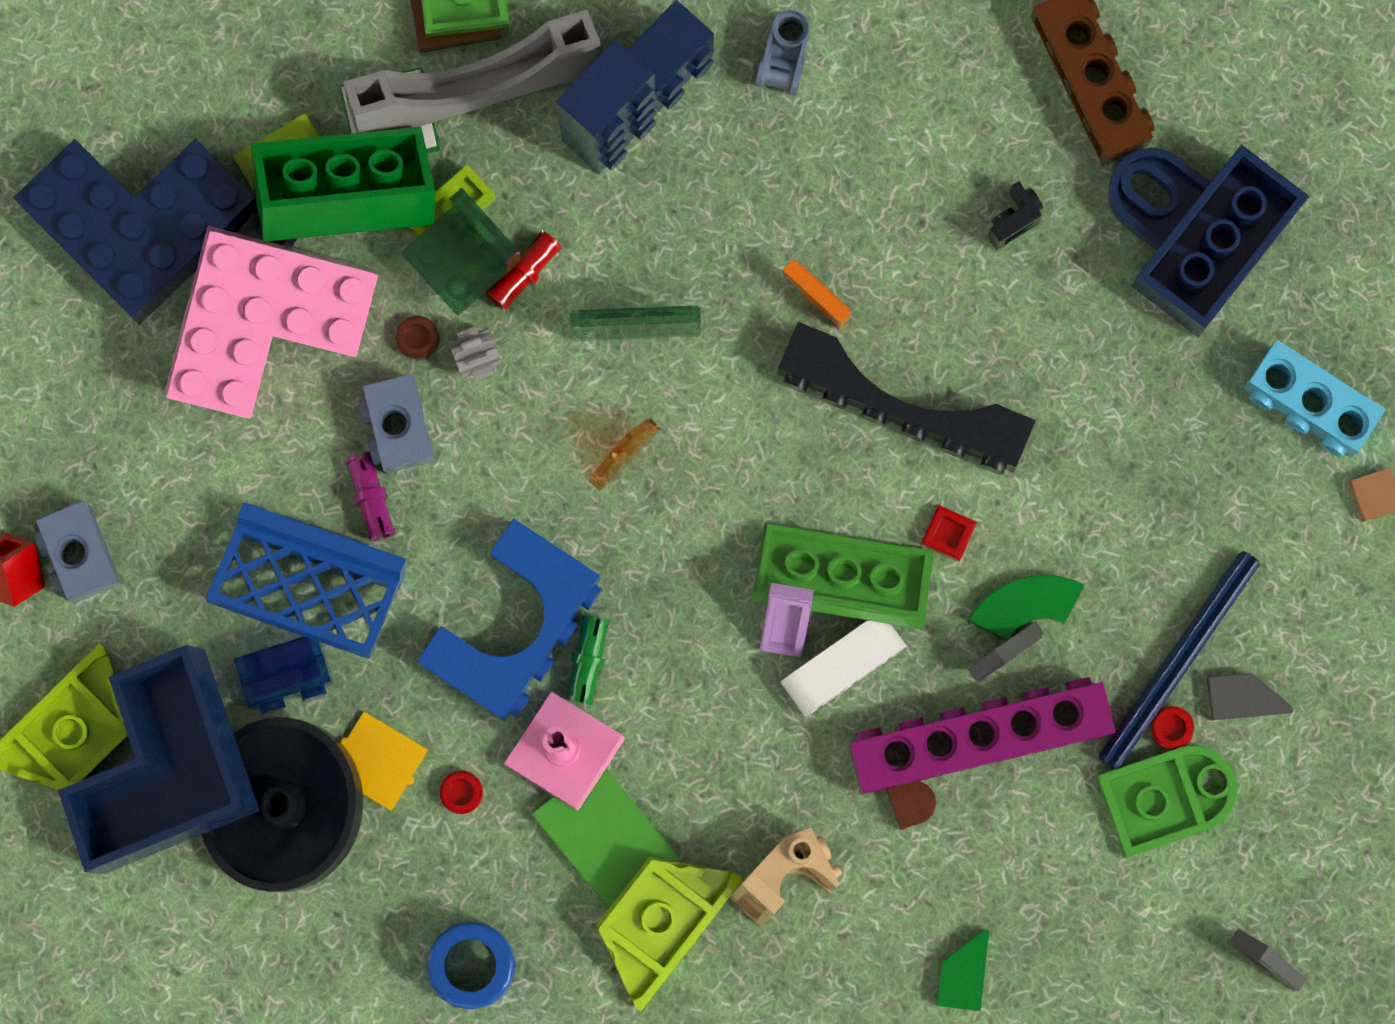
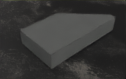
(1006, 652)
(1243, 698)
(1267, 959)

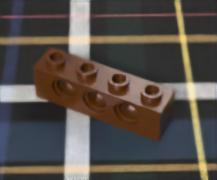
(1108, 137)

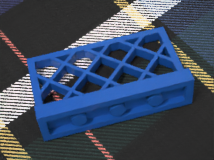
(314, 546)

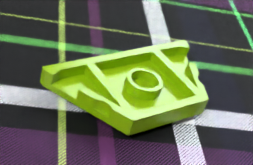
(69, 728)
(661, 920)

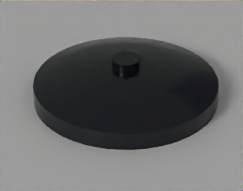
(306, 805)

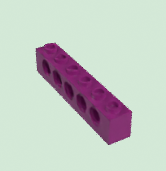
(1091, 722)

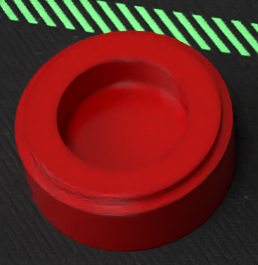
(1172, 728)
(461, 792)

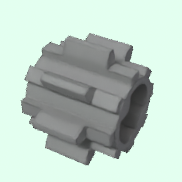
(475, 353)

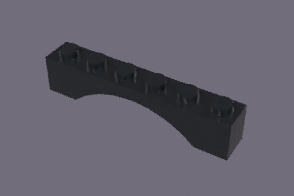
(987, 433)

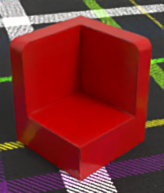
(19, 570)

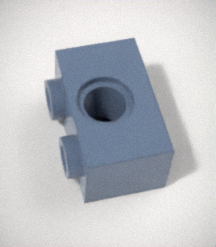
(401, 398)
(95, 571)

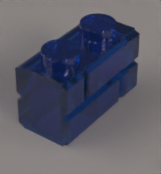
(284, 673)

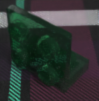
(462, 253)

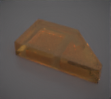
(624, 453)

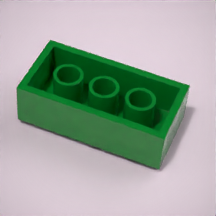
(342, 184)

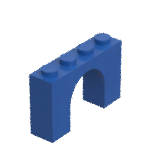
(502, 681)

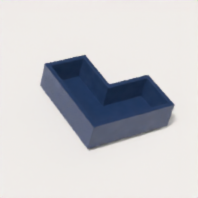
(631, 85)
(137, 244)
(183, 770)

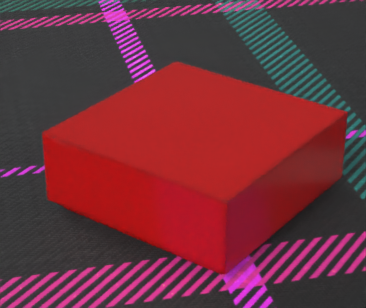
(948, 533)

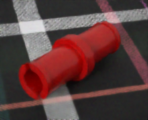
(525, 272)

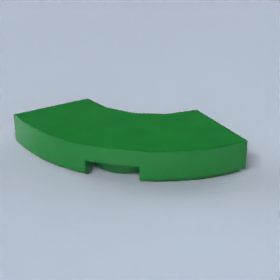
(1025, 601)

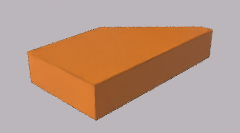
(817, 294)

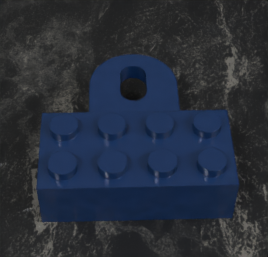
(1206, 232)

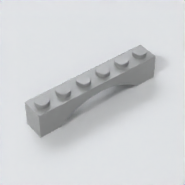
(544, 59)

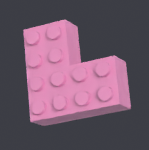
(247, 296)

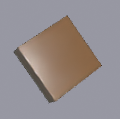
(1374, 494)

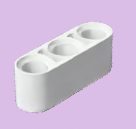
(842, 665)

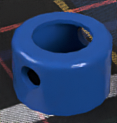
(504, 970)

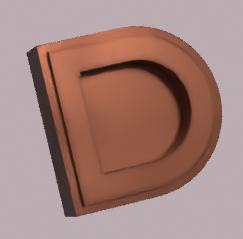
(912, 803)

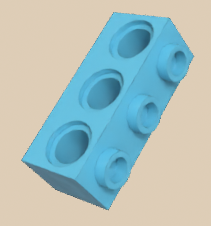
(1335, 397)

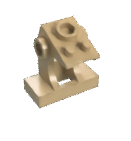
(760, 892)

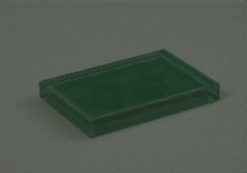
(635, 323)

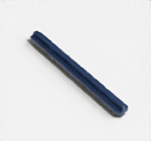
(1179, 660)

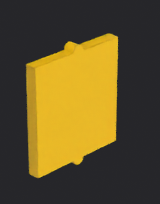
(383, 759)

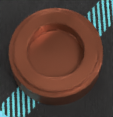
(417, 337)

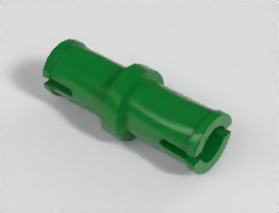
(587, 660)

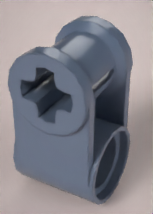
(783, 59)

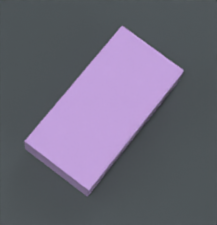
(786, 620)

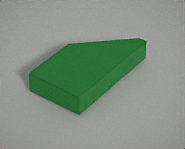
(964, 975)

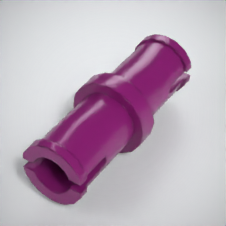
(370, 496)

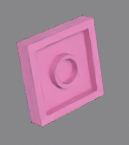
(564, 751)

